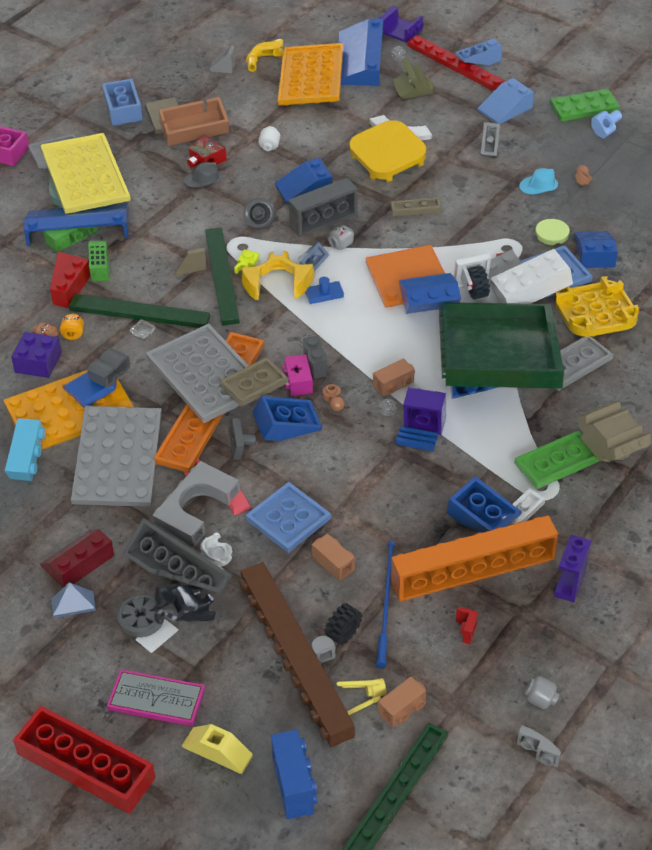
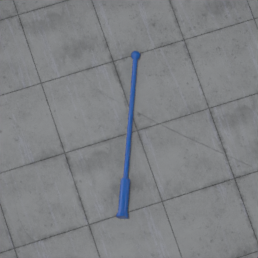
(382, 645)

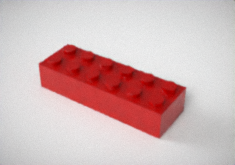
(85, 759)

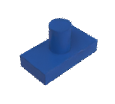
(324, 291)

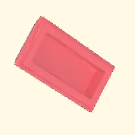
(239, 504)

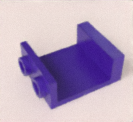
(398, 27)
(574, 567)

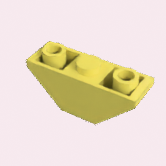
(218, 747)

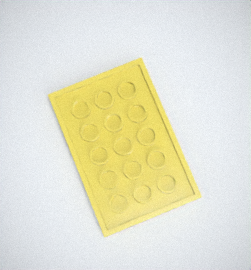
(85, 173)

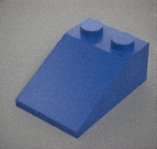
(304, 179)
(596, 249)
(285, 418)
(481, 507)

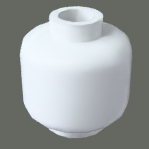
(270, 138)

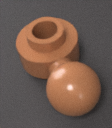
(582, 175)
(332, 394)

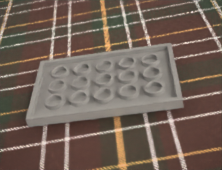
(195, 368)
(117, 456)

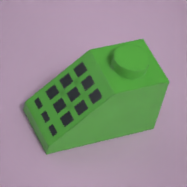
(99, 261)

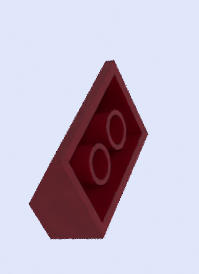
(79, 557)

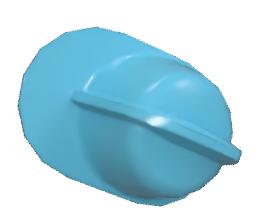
(541, 181)

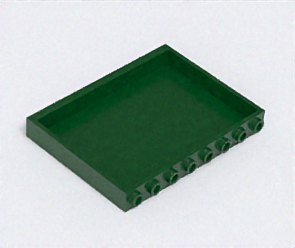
(499, 345)

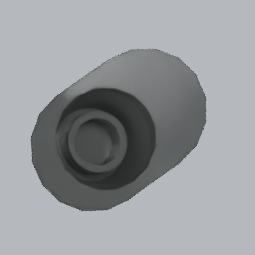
(204, 174)

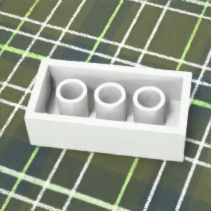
(532, 279)

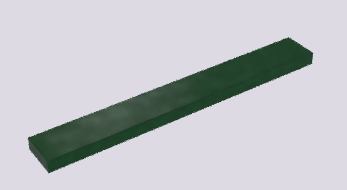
(222, 276)
(139, 311)
(397, 789)

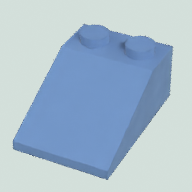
(507, 101)

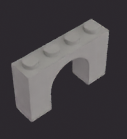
(200, 481)

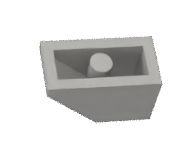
(490, 139)

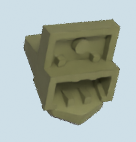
(412, 82)

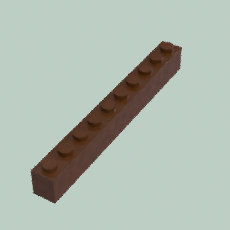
(297, 655)

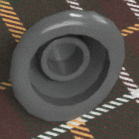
(259, 213)

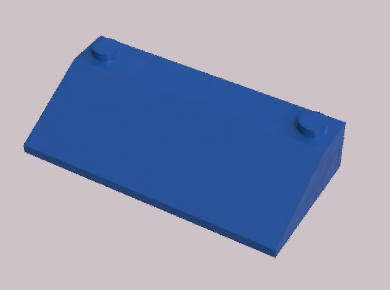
(362, 53)
(57, 219)

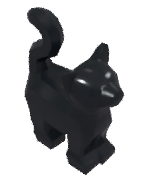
(186, 601)

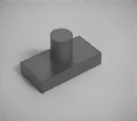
(238, 439)

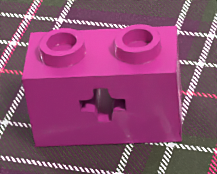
(298, 375)

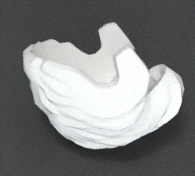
(216, 551)

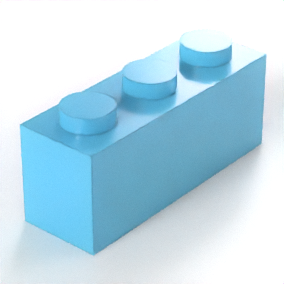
(25, 449)

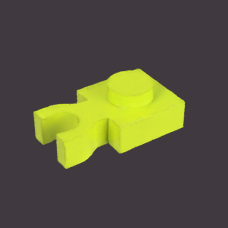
(246, 259)

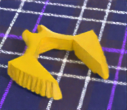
(302, 274)

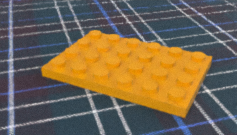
(311, 74)
(58, 409)

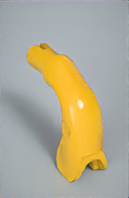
(264, 49)

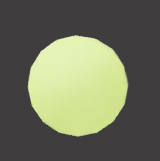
(552, 231)

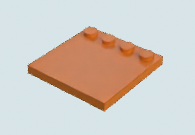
(400, 265)

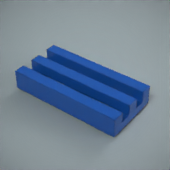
(416, 437)

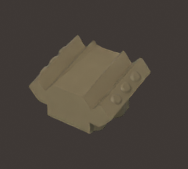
(612, 432)

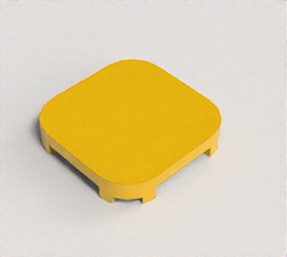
(387, 149)
(596, 308)

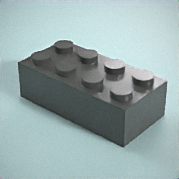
(323, 207)

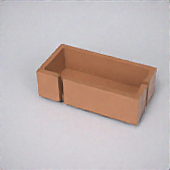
(190, 123)

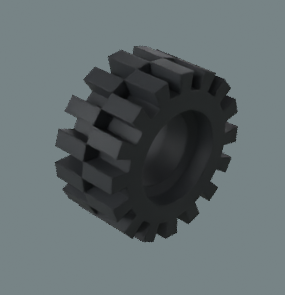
(343, 624)

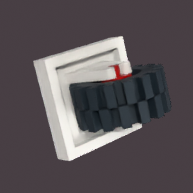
(474, 274)

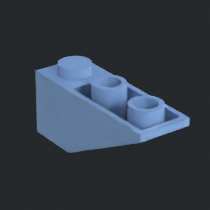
(482, 53)

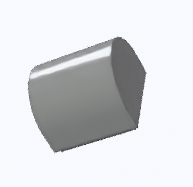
(324, 648)

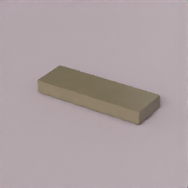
(415, 206)

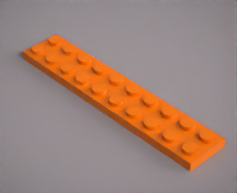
(189, 433)

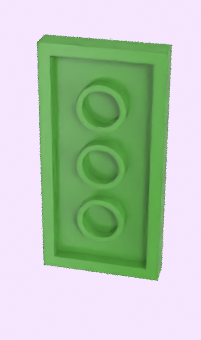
(584, 104)
(555, 460)

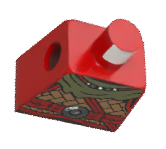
(206, 151)

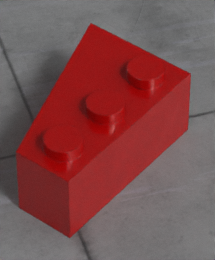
(68, 278)

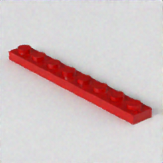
(455, 63)

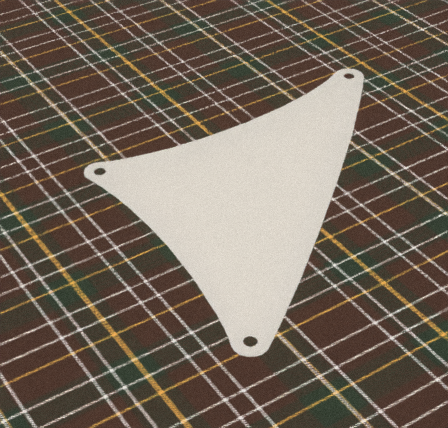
(371, 337)

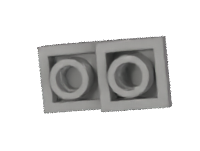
(546, 751)

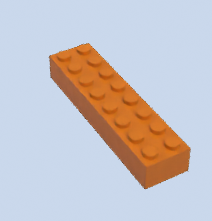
(473, 558)

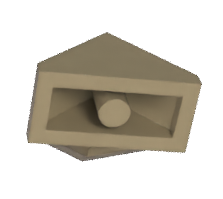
(193, 261)

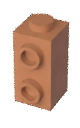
(393, 377)
(333, 557)
(402, 702)

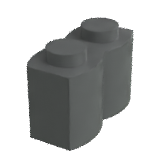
(316, 356)
(109, 367)

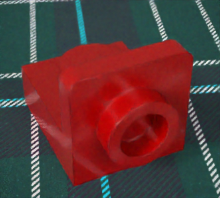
(468, 621)

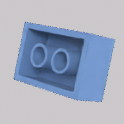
(122, 102)

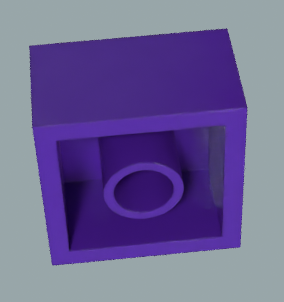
(36, 354)
(425, 410)

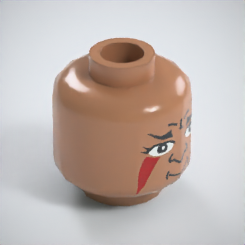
(46, 329)

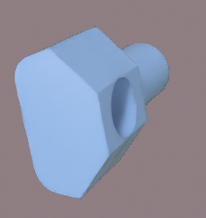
(604, 123)

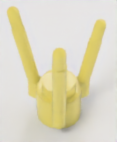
(374, 688)

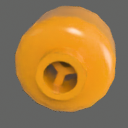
(72, 327)

